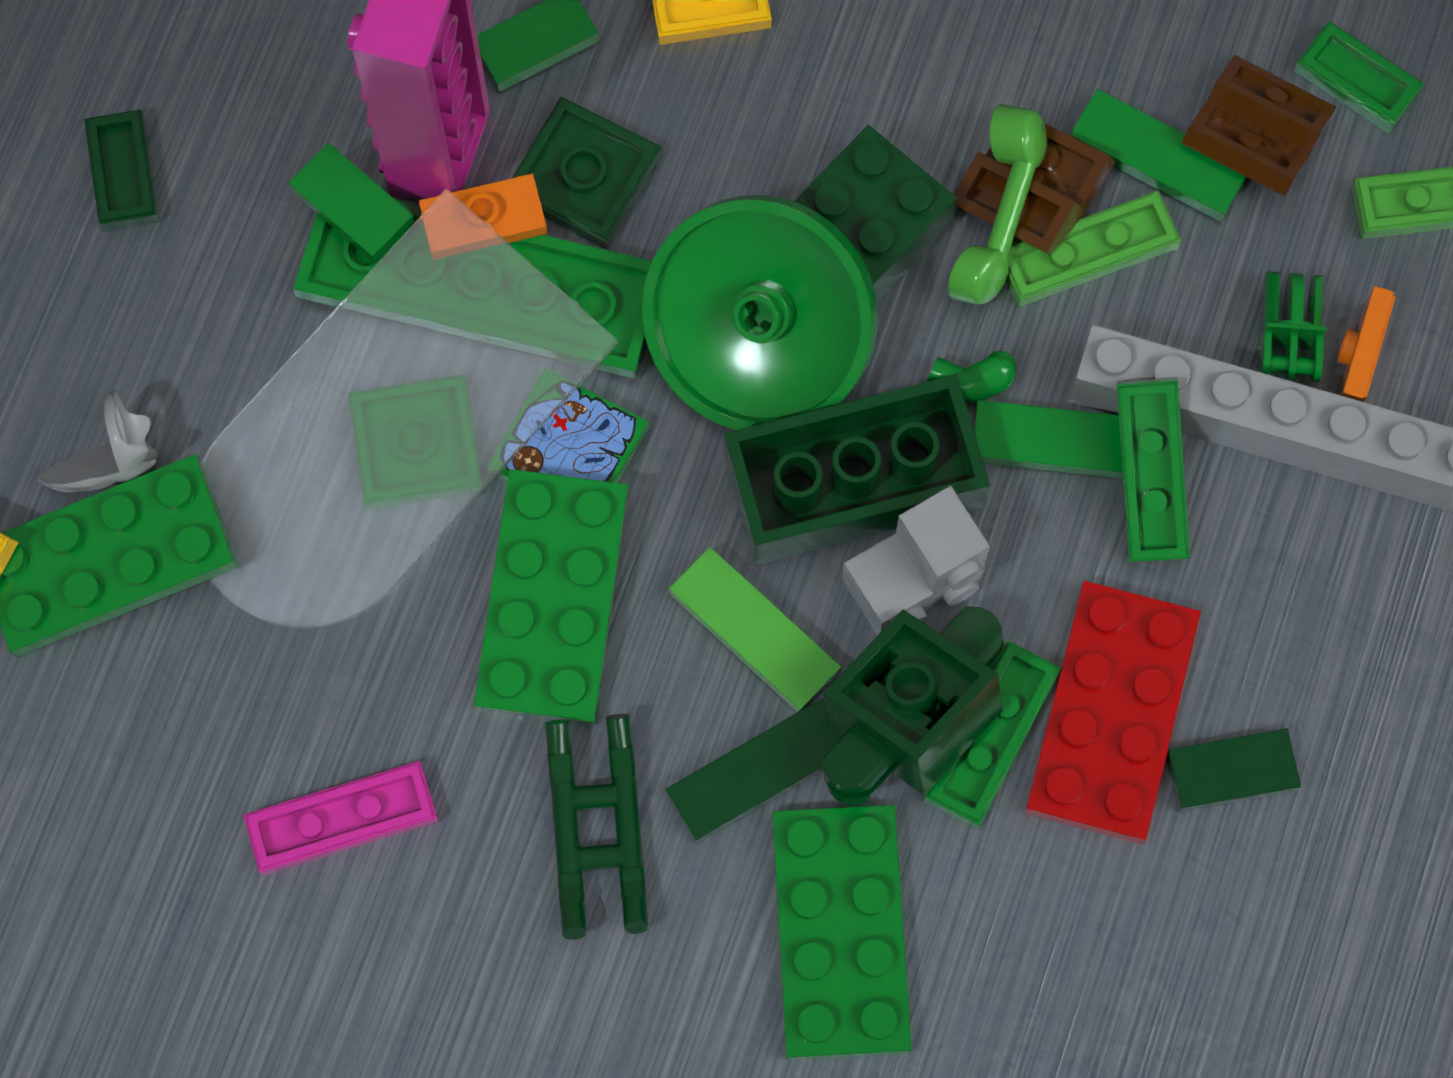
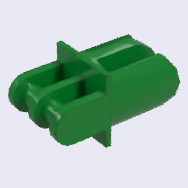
(1292, 332)

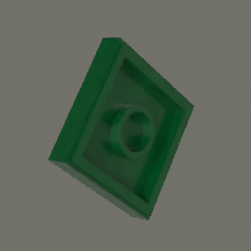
(588, 170)

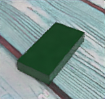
(121, 170)
(1233, 770)

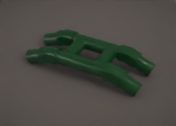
(569, 799)

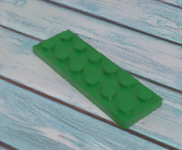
(601, 281)

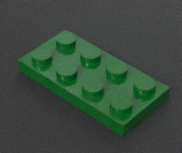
(112, 555)
(551, 596)
(841, 933)

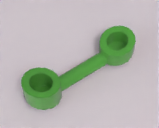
(1018, 140)

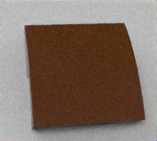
(1259, 125)
(1056, 196)

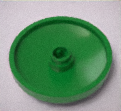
(759, 311)

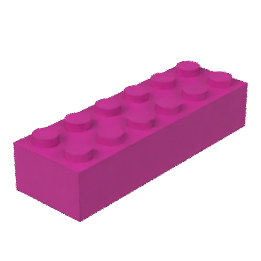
(421, 91)

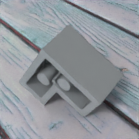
(927, 561)

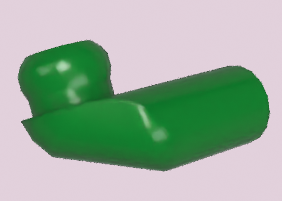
(981, 379)

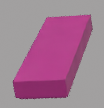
(340, 818)

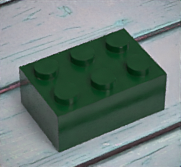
(881, 205)

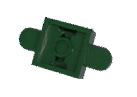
(890, 687)

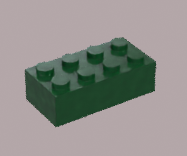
(852, 468)

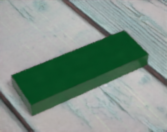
(753, 773)

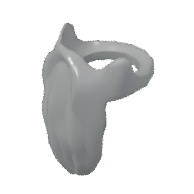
(119, 462)

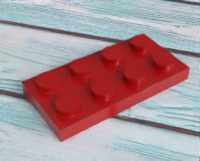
(1113, 712)

